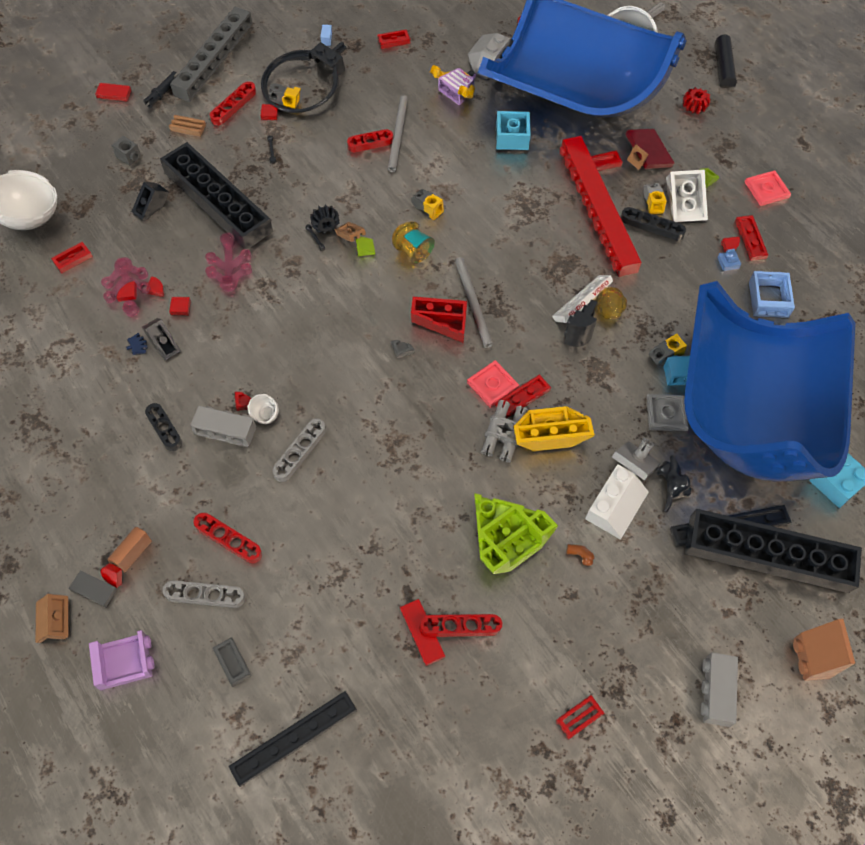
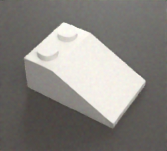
(687, 195)

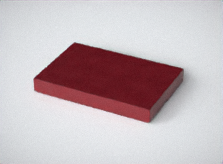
(652, 144)

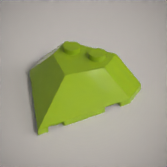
(509, 533)

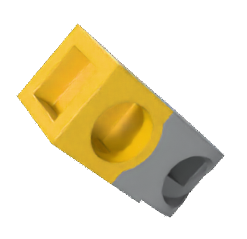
(655, 198)

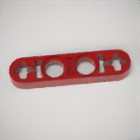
(220, 115)
(226, 539)
(461, 629)

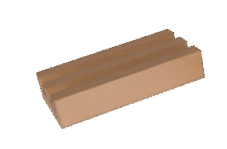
(189, 123)
(348, 233)

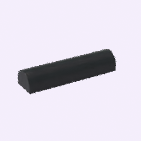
(725, 61)

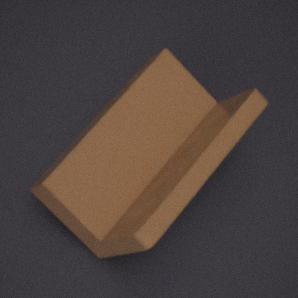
(51, 617)

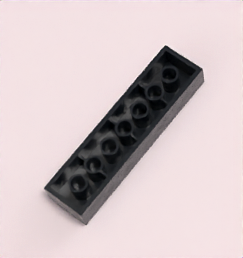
(216, 195)
(774, 551)

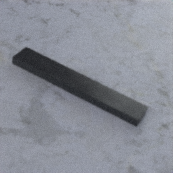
(772, 516)
(292, 739)

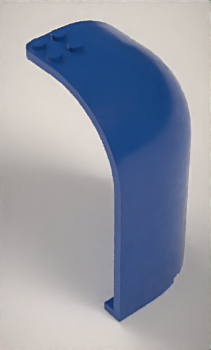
(585, 59)
(770, 393)

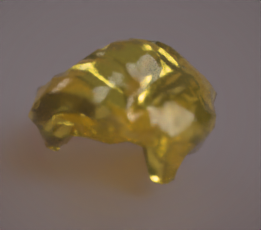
(611, 303)

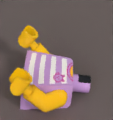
(455, 84)

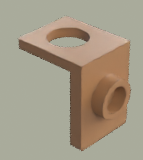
(634, 159)

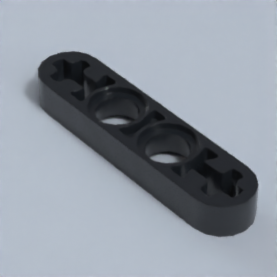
(653, 222)

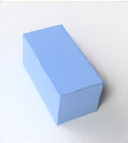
(326, 34)

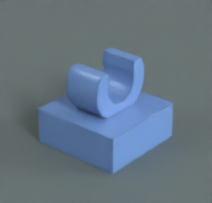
(729, 260)

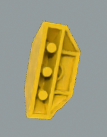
(552, 429)

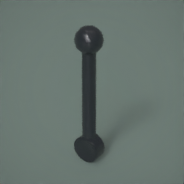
(272, 159)
(309, 228)

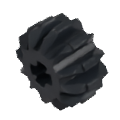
(324, 219)

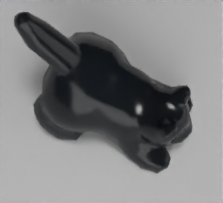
(677, 484)

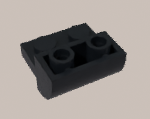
(581, 326)

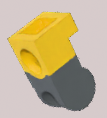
(284, 95)
(429, 203)
(667, 349)

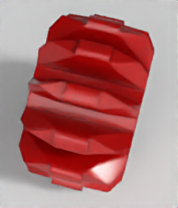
(696, 100)

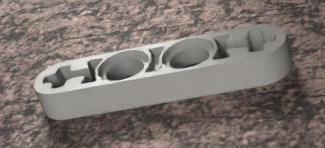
(302, 451)
(204, 591)

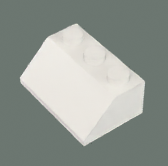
(617, 502)

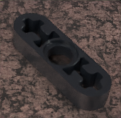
(169, 431)

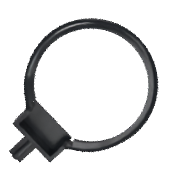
(318, 53)

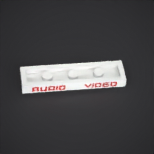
(583, 298)

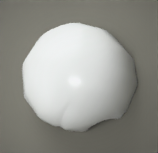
(263, 409)

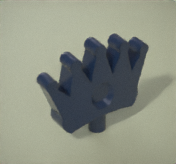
(137, 344)

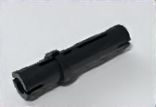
(157, 93)

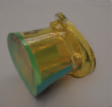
(411, 240)

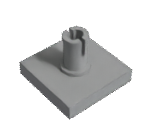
(637, 458)

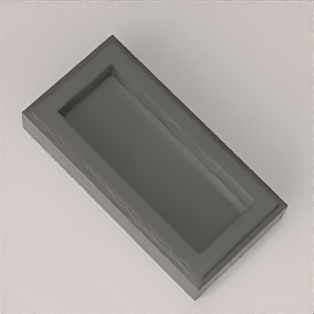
(93, 589)
(232, 661)

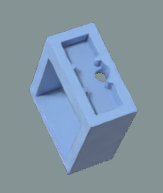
(763, 308)

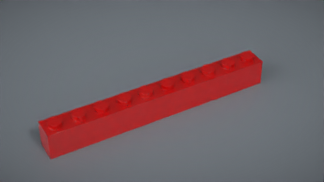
(600, 207)

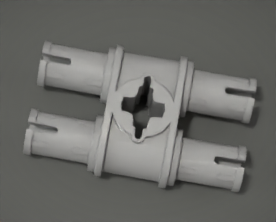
(497, 425)

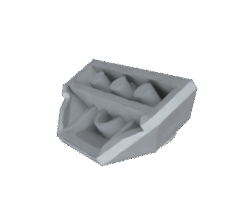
(488, 46)

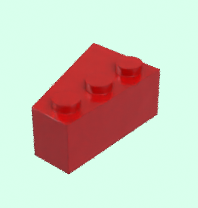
(440, 315)

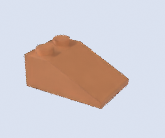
(824, 651)

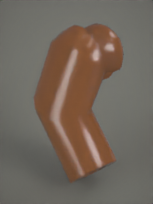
(582, 551)

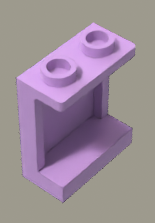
(121, 661)

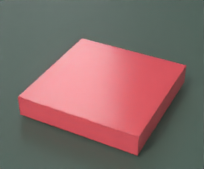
(767, 188)
(492, 383)

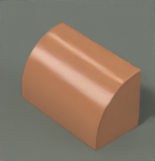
(130, 549)

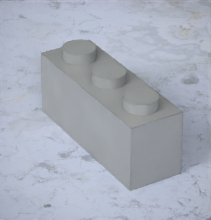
(223, 426)
(720, 689)

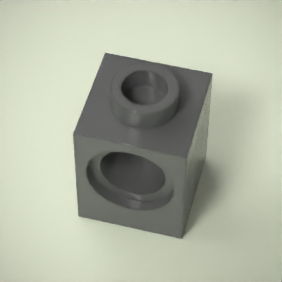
(126, 150)

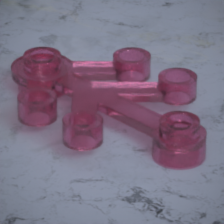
(228, 241)
(123, 267)

